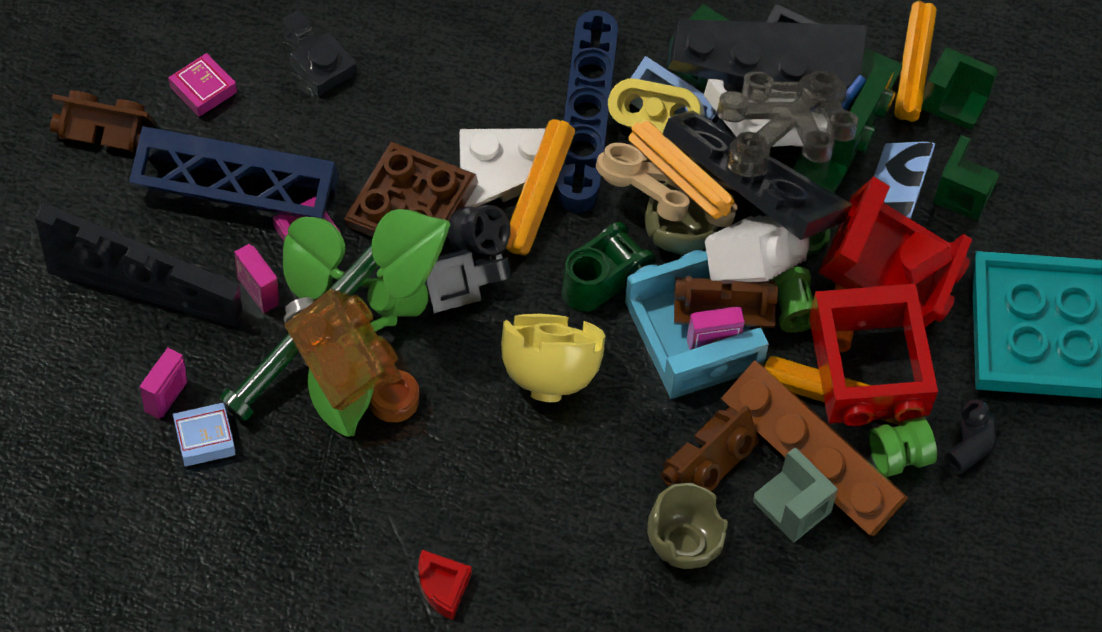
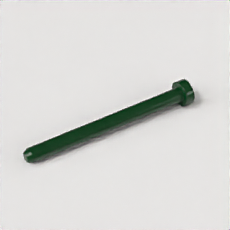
(286, 350)

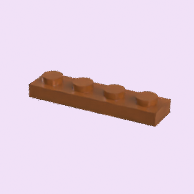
(791, 424)

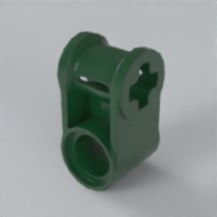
(605, 261)

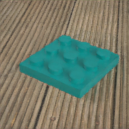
(1037, 324)

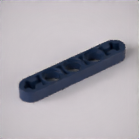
(593, 91)

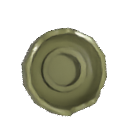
(682, 235)
(686, 526)

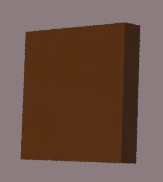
(410, 182)

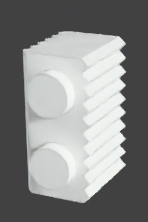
(753, 251)

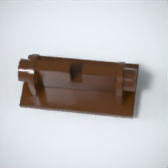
(83, 115)
(702, 294)
(725, 443)

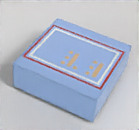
(204, 434)

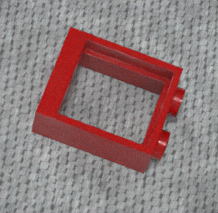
(866, 310)

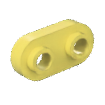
(658, 100)

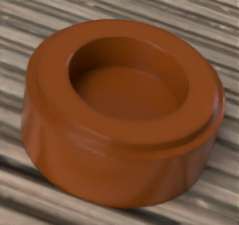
(397, 400)

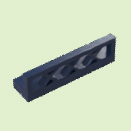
(235, 161)

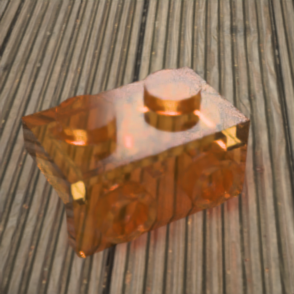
(342, 347)

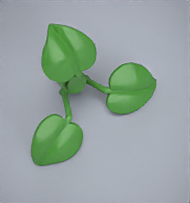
(404, 248)

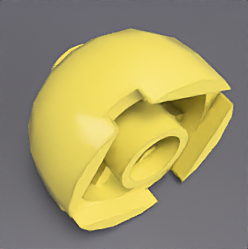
(550, 356)

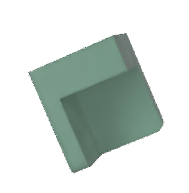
(797, 496)

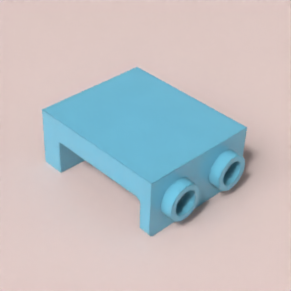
(684, 371)

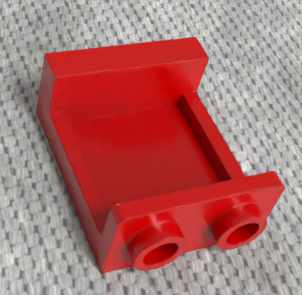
(869, 247)

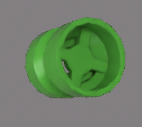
(902, 446)

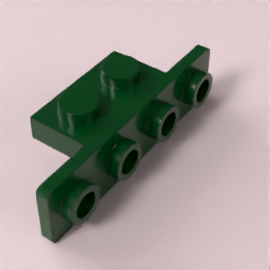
(872, 102)

